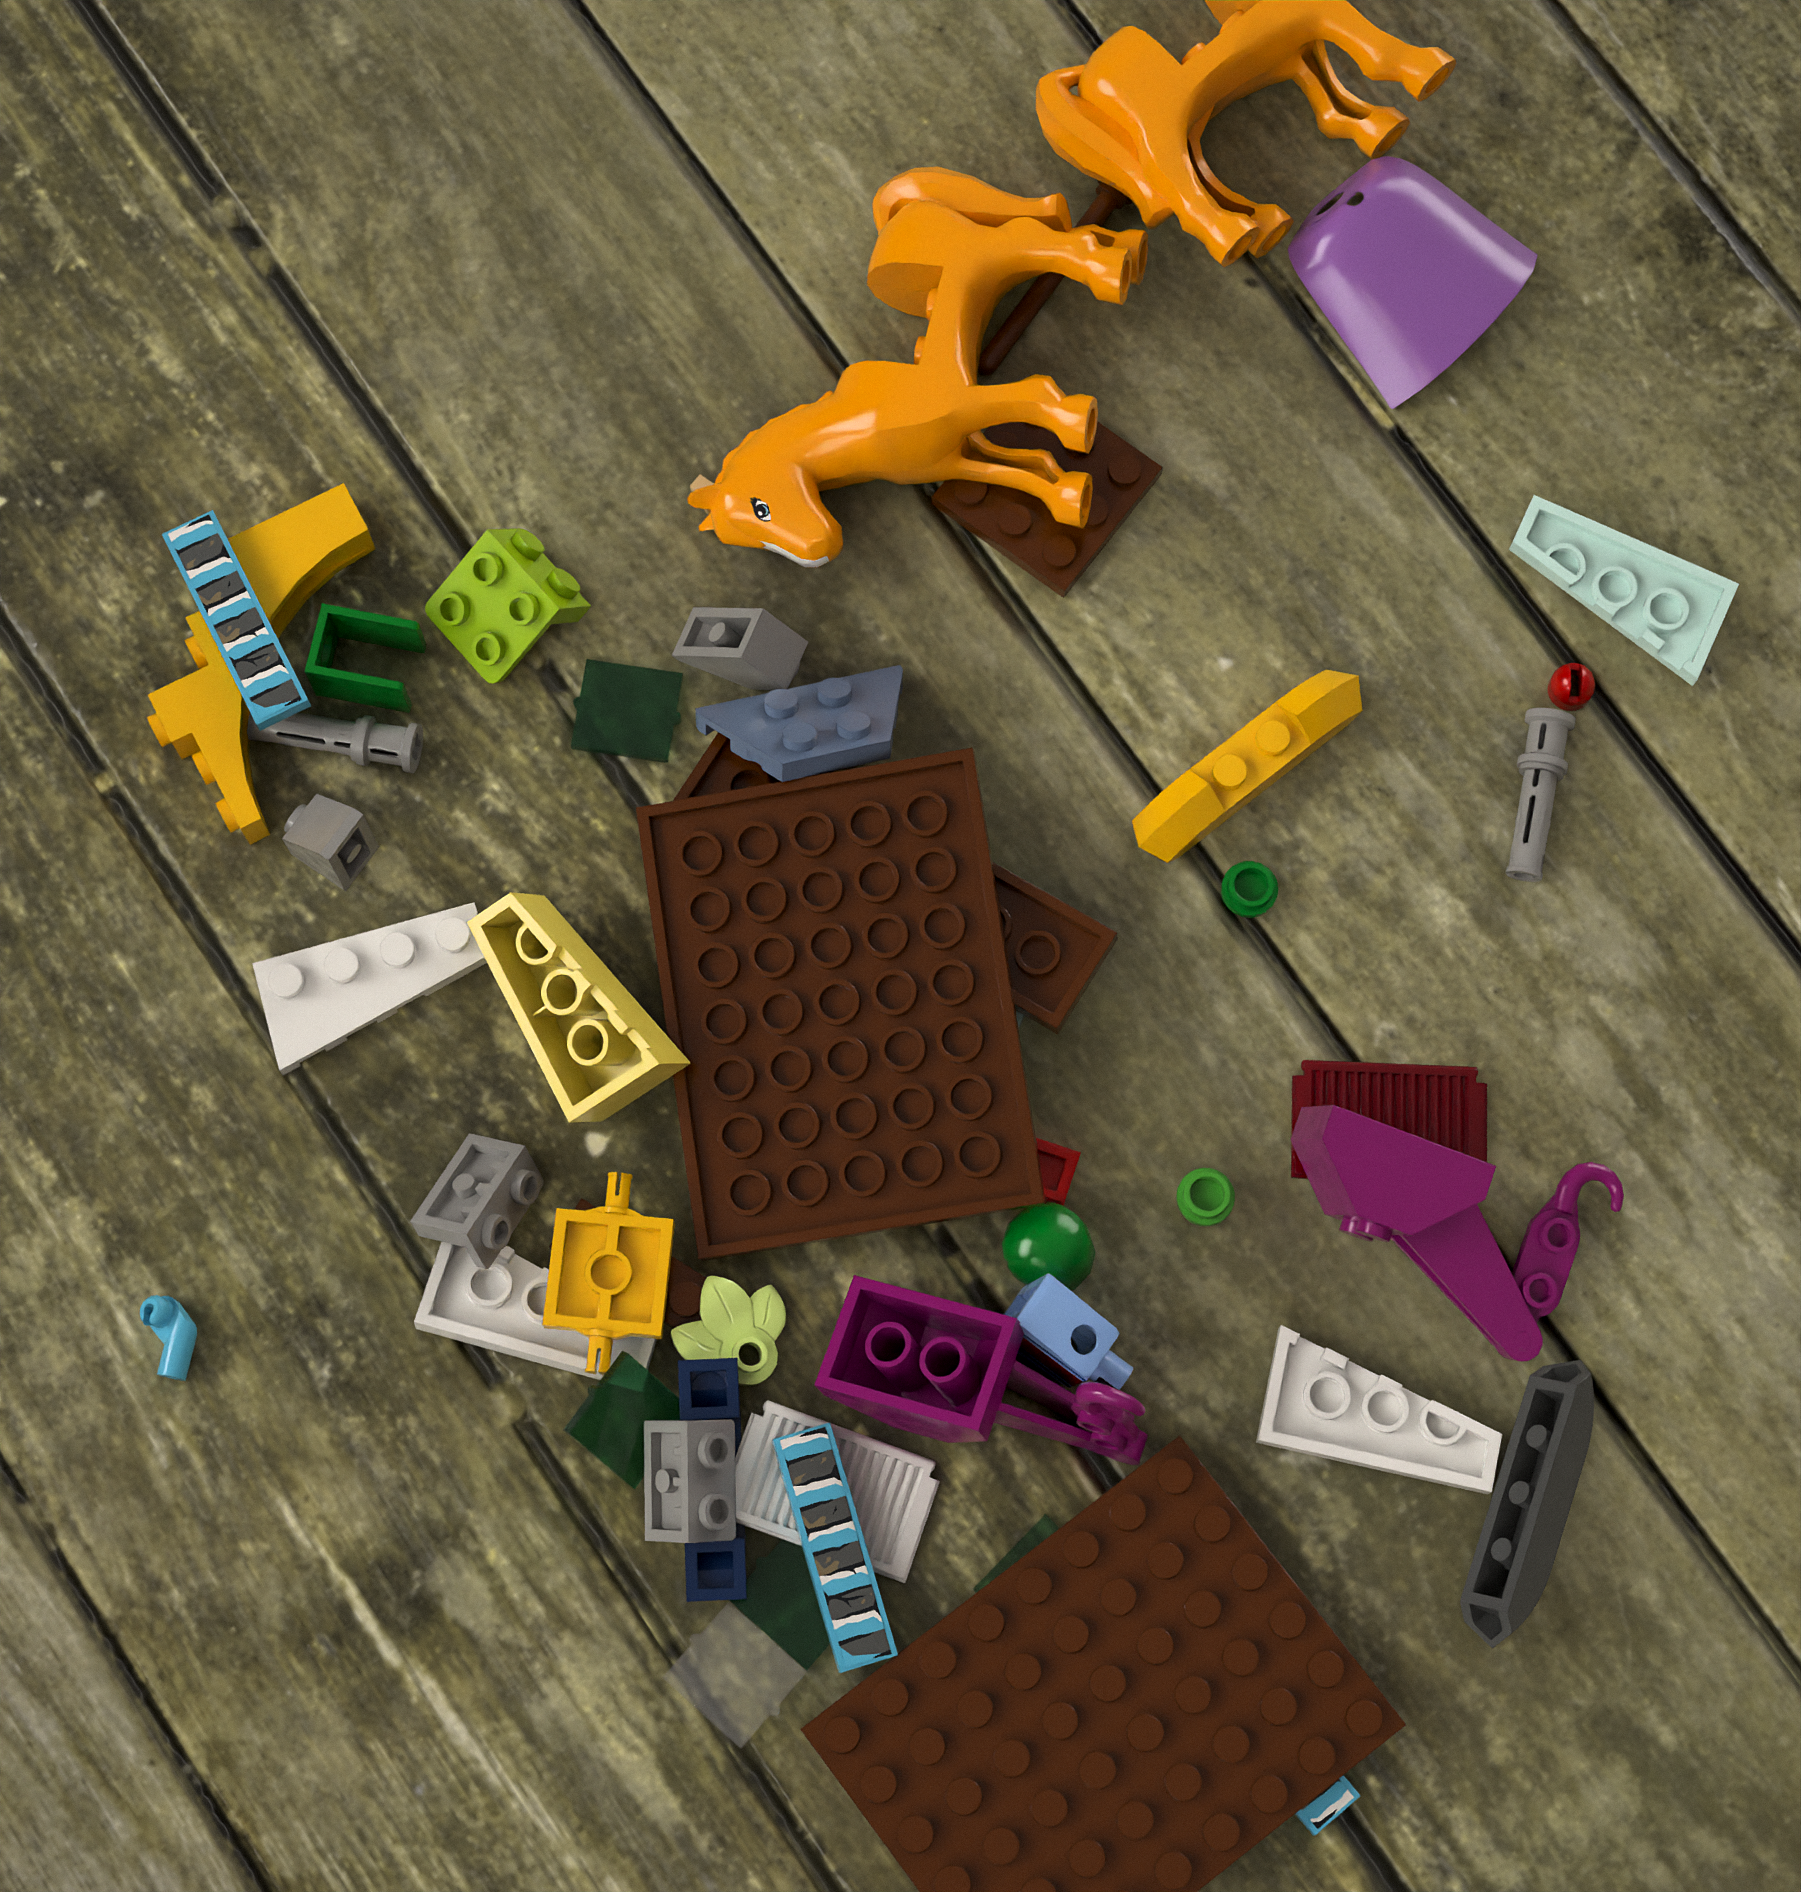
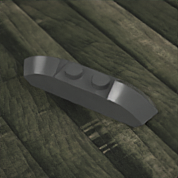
(1530, 1501)

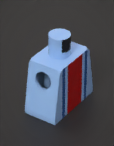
(1053, 1317)

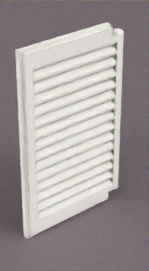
(885, 1482)

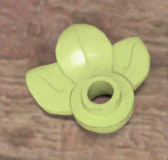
(731, 1322)

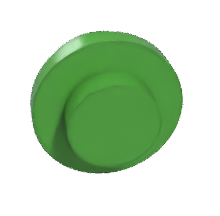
(1205, 1197)

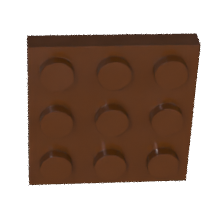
(1024, 526)

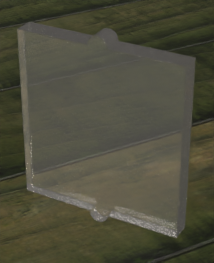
(734, 1675)

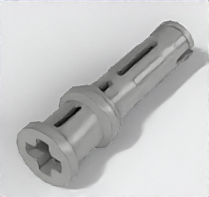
(361, 739)
(1541, 769)

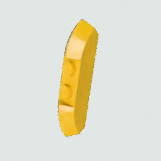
(1247, 764)

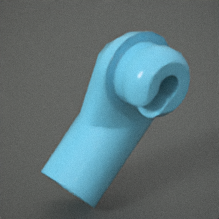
(175, 1331)

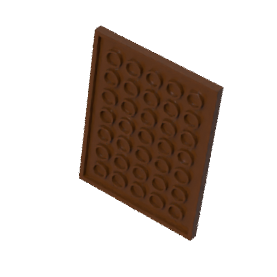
(839, 1006)
(1108, 1706)

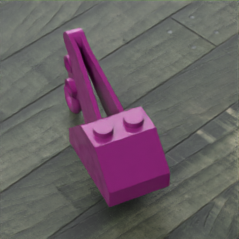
(1427, 1201)
(945, 1370)

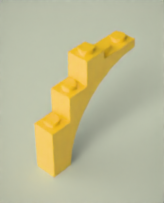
(205, 711)

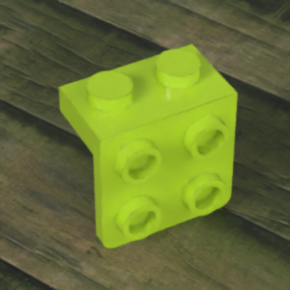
(503, 601)

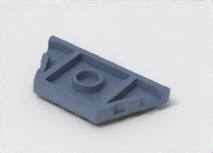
(812, 725)

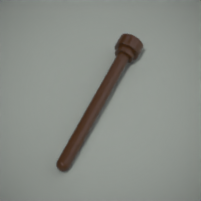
(1044, 286)

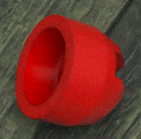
(1560, 687)

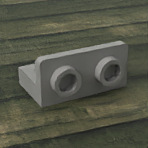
(480, 1197)
(689, 1480)

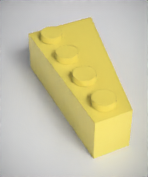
(572, 1009)

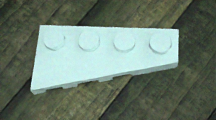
(1636, 588)

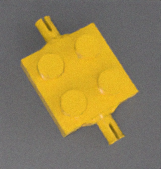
(608, 1273)

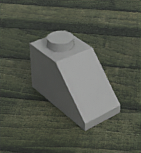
(741, 646)
(330, 839)

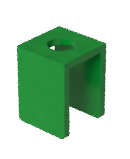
(366, 627)

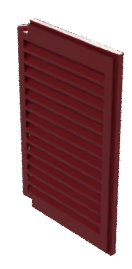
(1423, 1100)

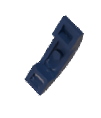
(712, 1393)

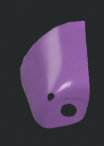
(1406, 273)

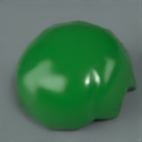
(1049, 1242)

